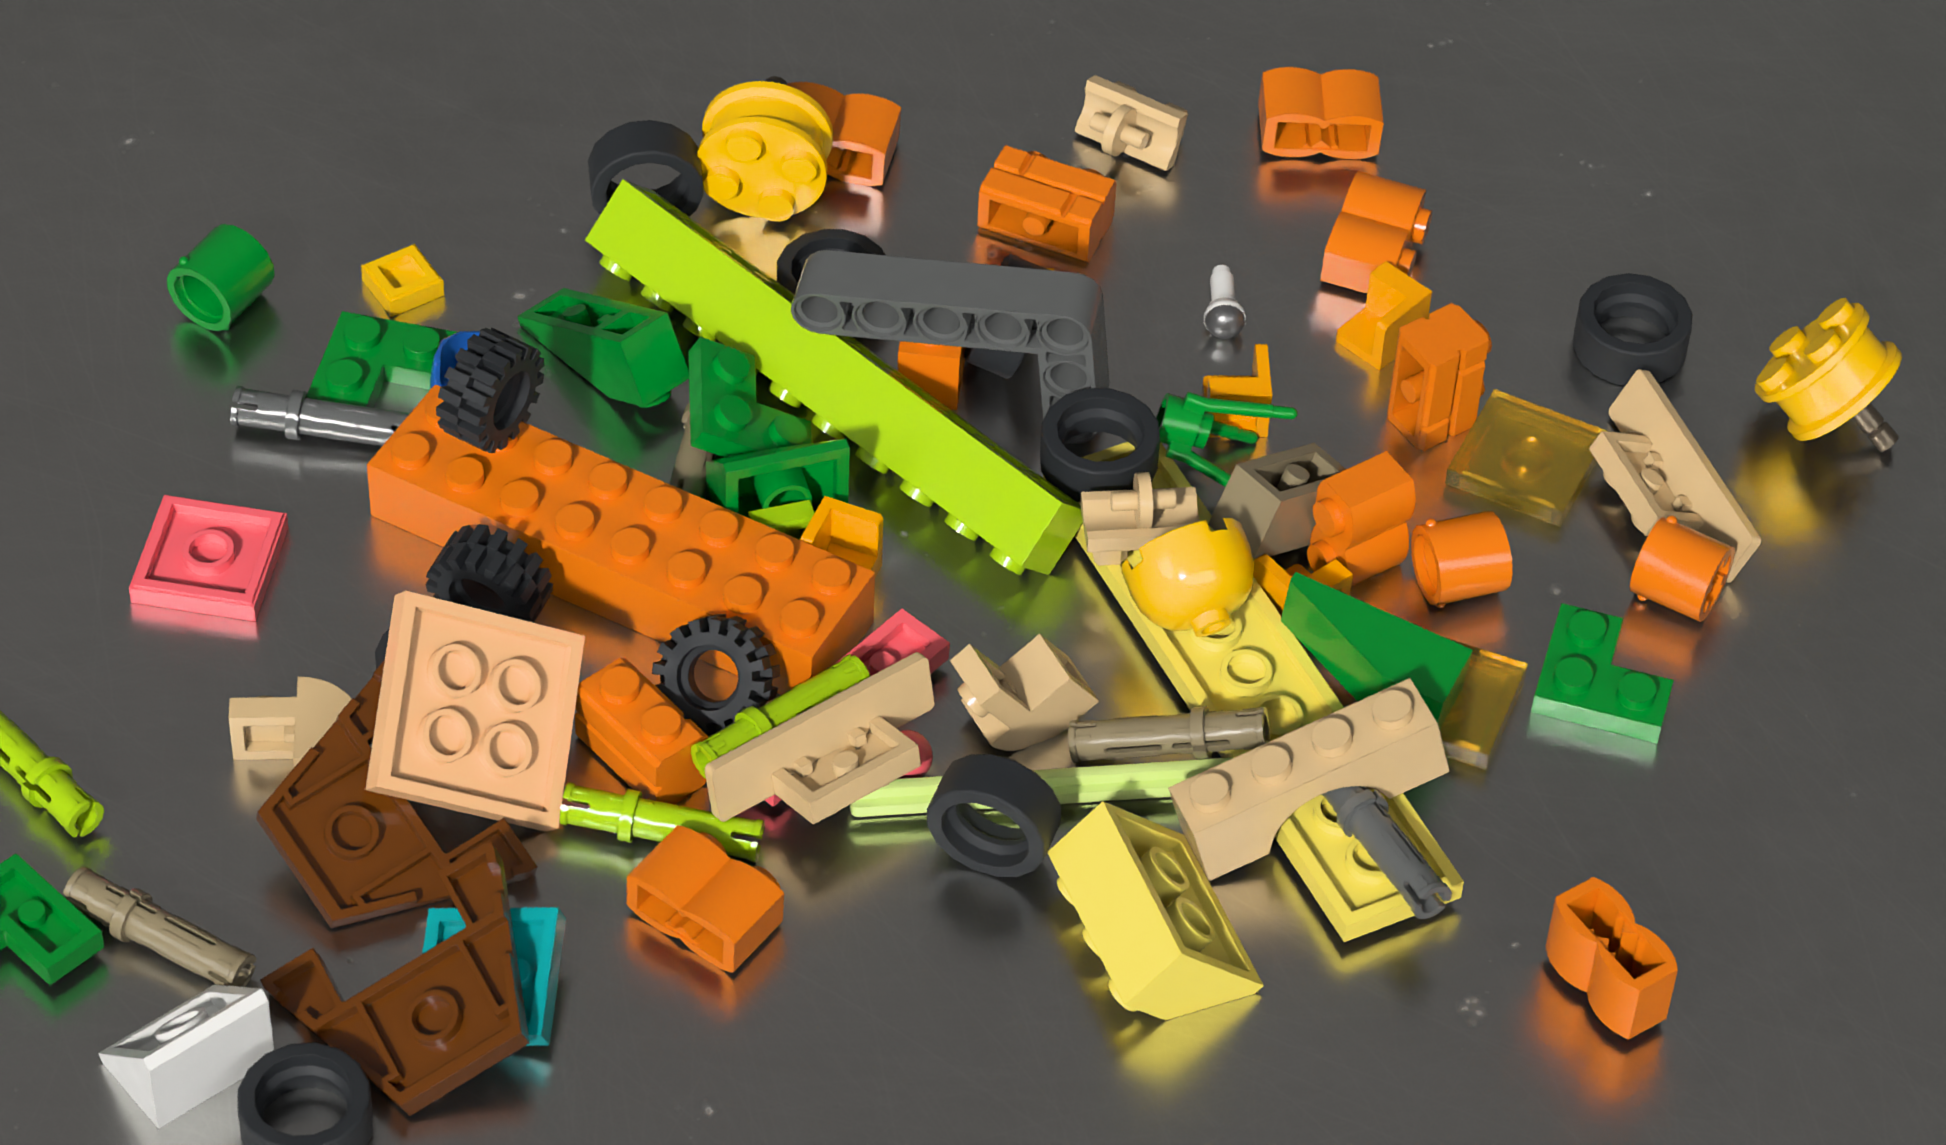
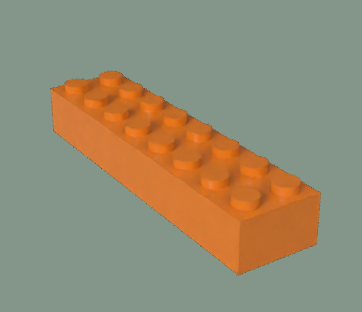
(626, 541)

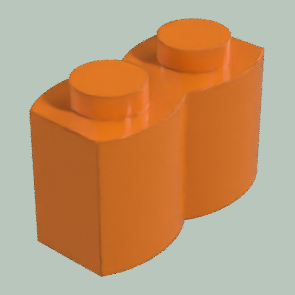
(1320, 113)
(863, 133)
(1374, 227)
(1363, 518)
(705, 897)
(1611, 957)

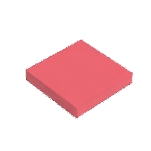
(209, 558)

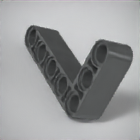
(963, 306)

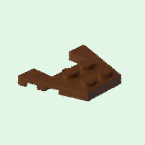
(362, 848)
(435, 1015)

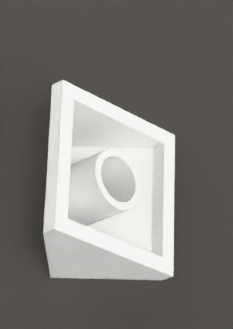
(192, 1051)

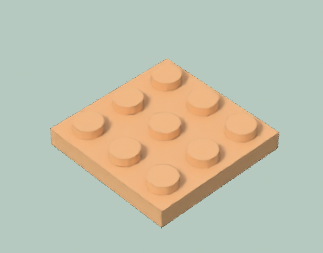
(475, 712)

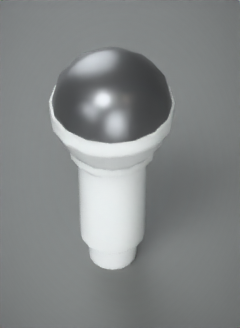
(1224, 315)

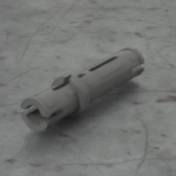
(321, 418)
(1368, 820)

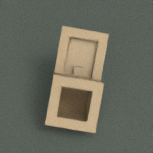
(1025, 697)
(284, 725)

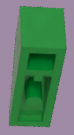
(611, 343)
(1374, 648)

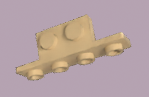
(1666, 473)
(829, 751)

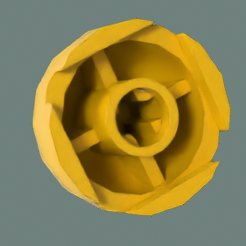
(1192, 577)

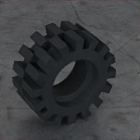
(490, 390)
(490, 574)
(734, 640)

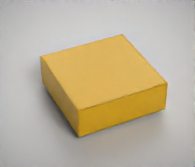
(402, 280)

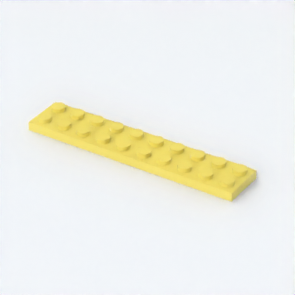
(1265, 666)

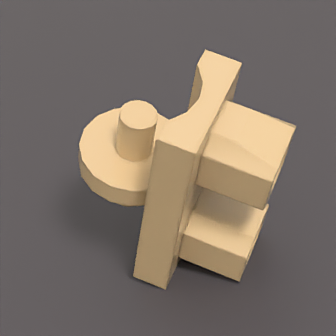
(1131, 123)
(1131, 518)

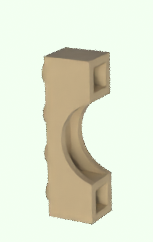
(1241, 803)

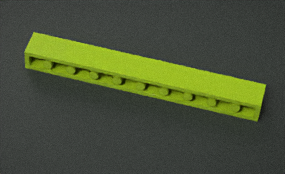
(839, 380)

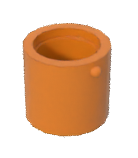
(1461, 557)
(1681, 569)

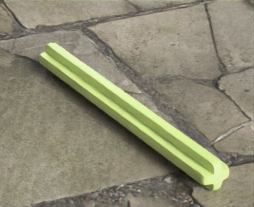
(1068, 784)

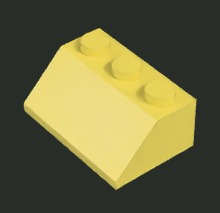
(1151, 915)

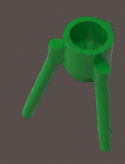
(1189, 423)

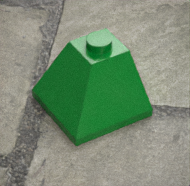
(780, 476)

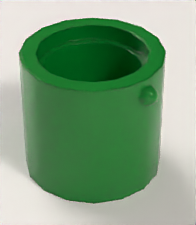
(220, 277)

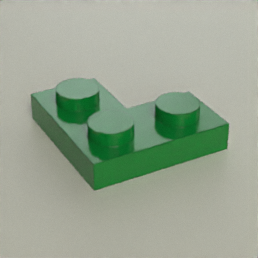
(371, 352)
(725, 406)
(1588, 690)
(42, 923)

